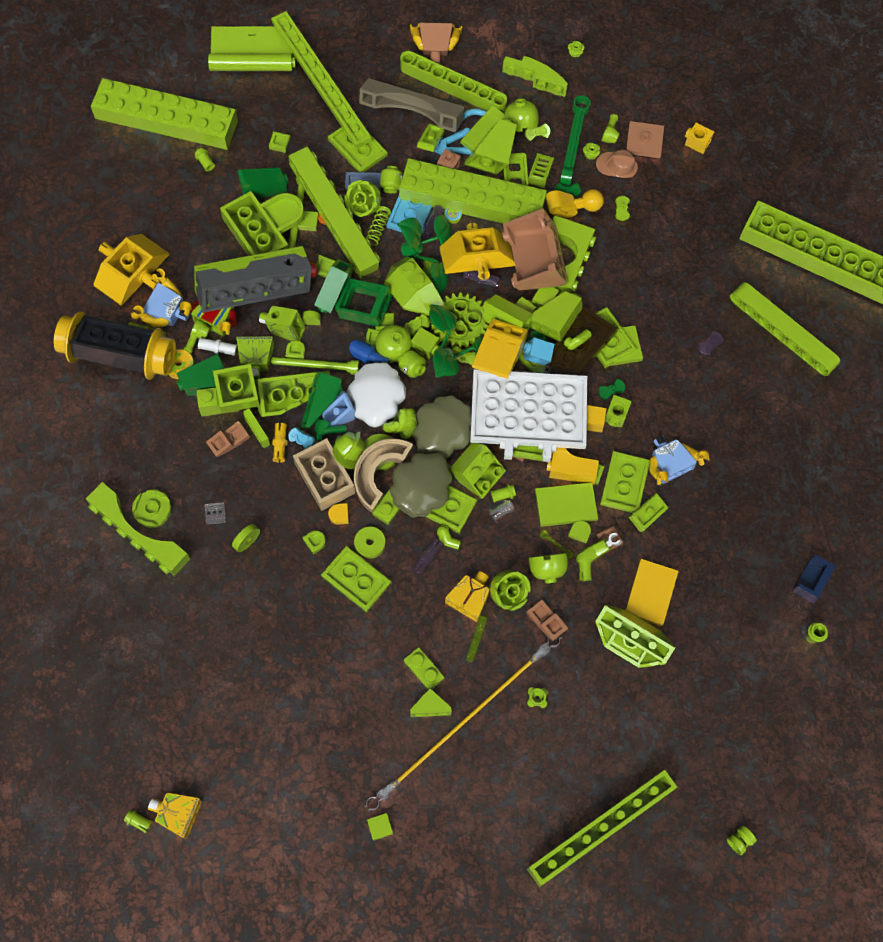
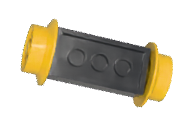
(115, 344)

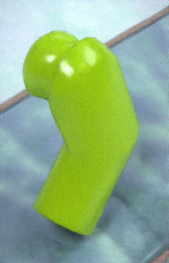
(578, 340)

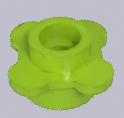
(532, 697)

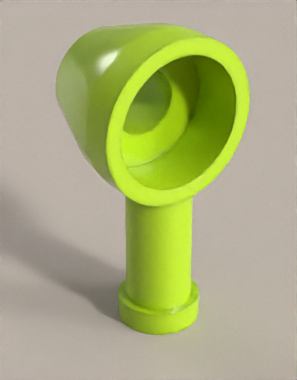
(611, 134)
(199, 330)

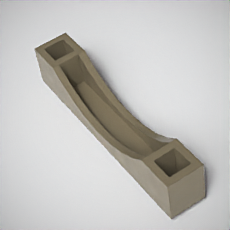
(380, 95)

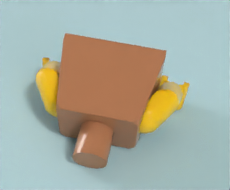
(435, 38)

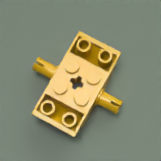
(476, 250)
(128, 267)

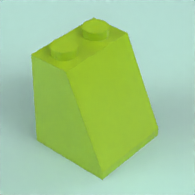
(494, 149)

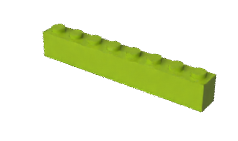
(334, 213)
(601, 828)

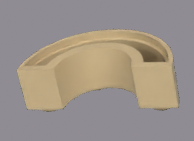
(370, 461)

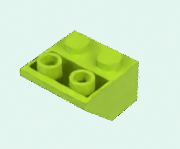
(477, 469)

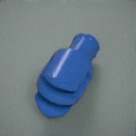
(366, 353)

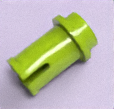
(202, 156)
(503, 493)
(138, 821)

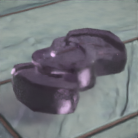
(712, 342)

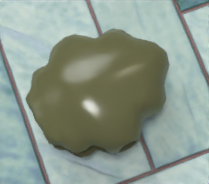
(443, 426)
(421, 484)

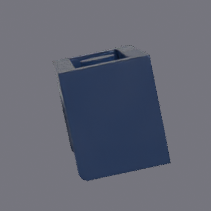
(814, 578)

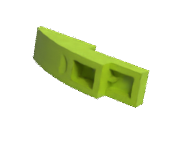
(542, 76)

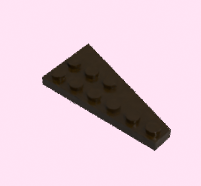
(575, 361)

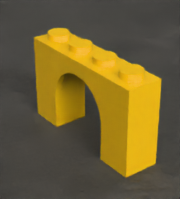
(573, 468)

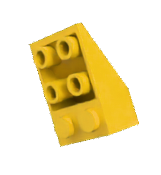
(500, 348)

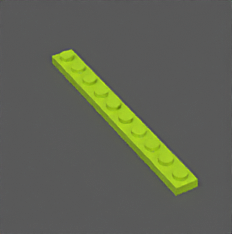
(321, 80)

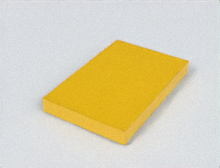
(652, 592)

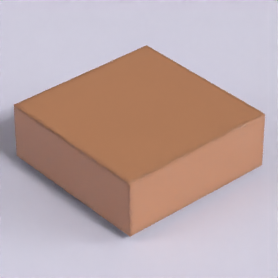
(606, 533)

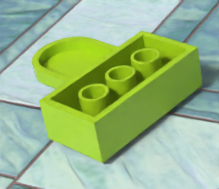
(260, 225)

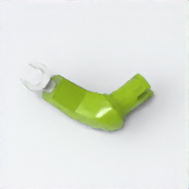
(591, 553)

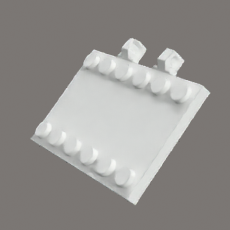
(529, 411)

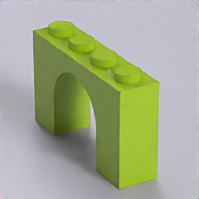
(578, 239)

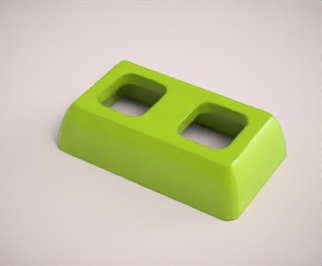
(517, 158)

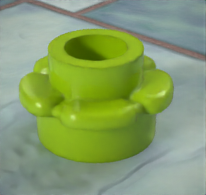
(575, 48)
(589, 153)

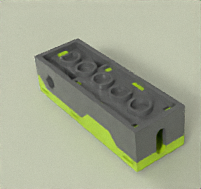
(253, 278)

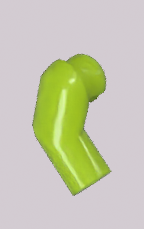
(445, 537)

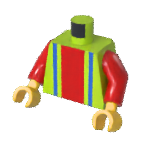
(218, 321)

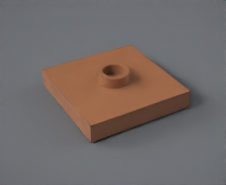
(645, 139)

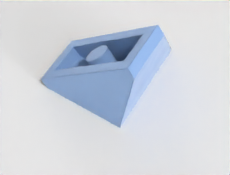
(339, 411)

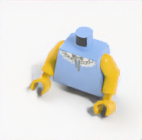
(163, 304)
(673, 459)

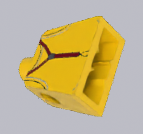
(469, 596)

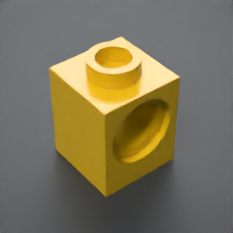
(704, 138)

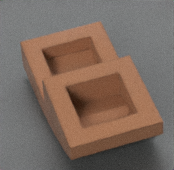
(228, 440)
(546, 620)

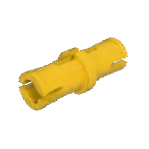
(279, 442)

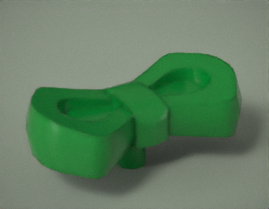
(575, 189)
(617, 387)

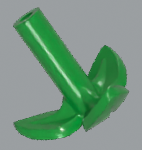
(322, 427)

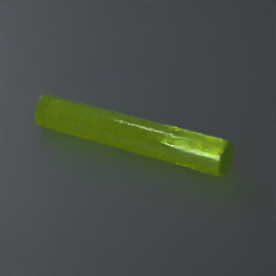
(476, 639)

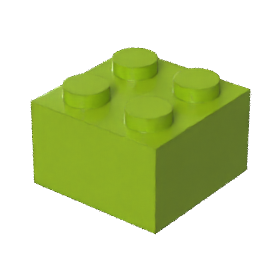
(236, 388)

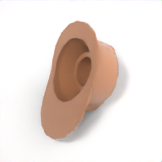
(617, 164)

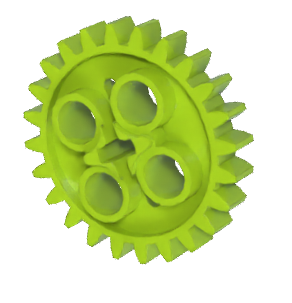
(471, 311)

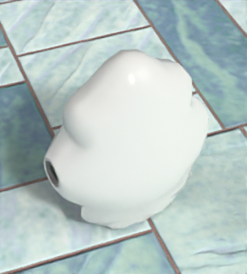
(376, 393)

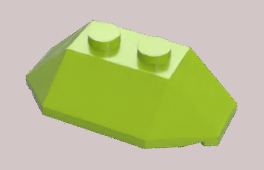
(412, 287)
(633, 638)

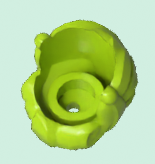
(402, 423)

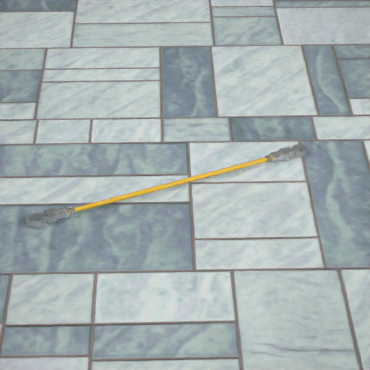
(384, 792)

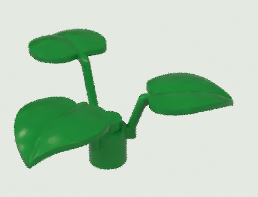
(413, 246)
(444, 358)

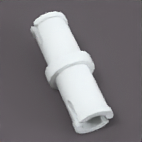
(217, 346)

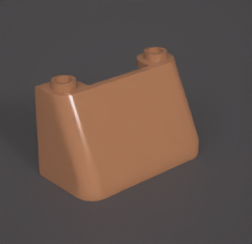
(535, 251)

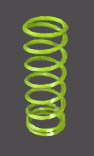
(382, 214)

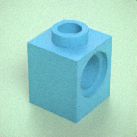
(538, 351)

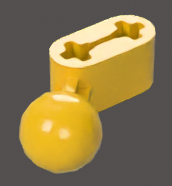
(565, 205)

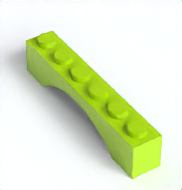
(166, 553)

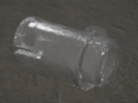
(502, 509)

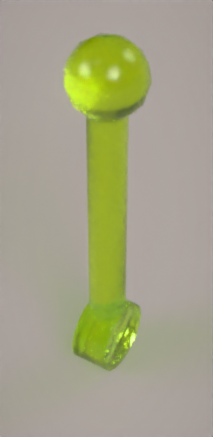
(544, 534)

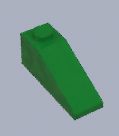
(322, 394)

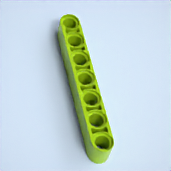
(452, 82)
(785, 329)

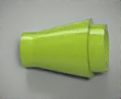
(817, 633)

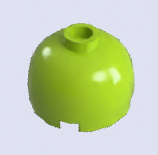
(523, 114)
(362, 198)
(393, 342)
(549, 566)
(510, 589)

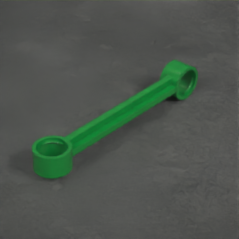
(574, 138)

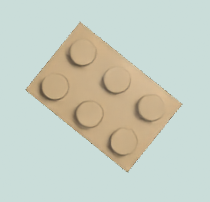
(324, 475)

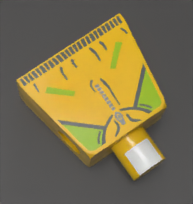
(176, 812)

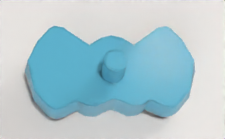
(301, 437)

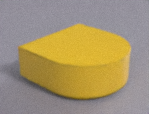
(339, 514)

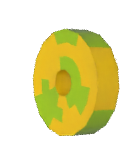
(181, 357)

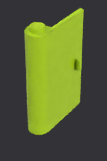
(249, 49)

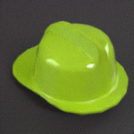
(348, 449)

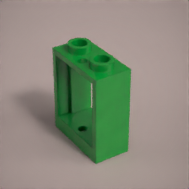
(380, 306)

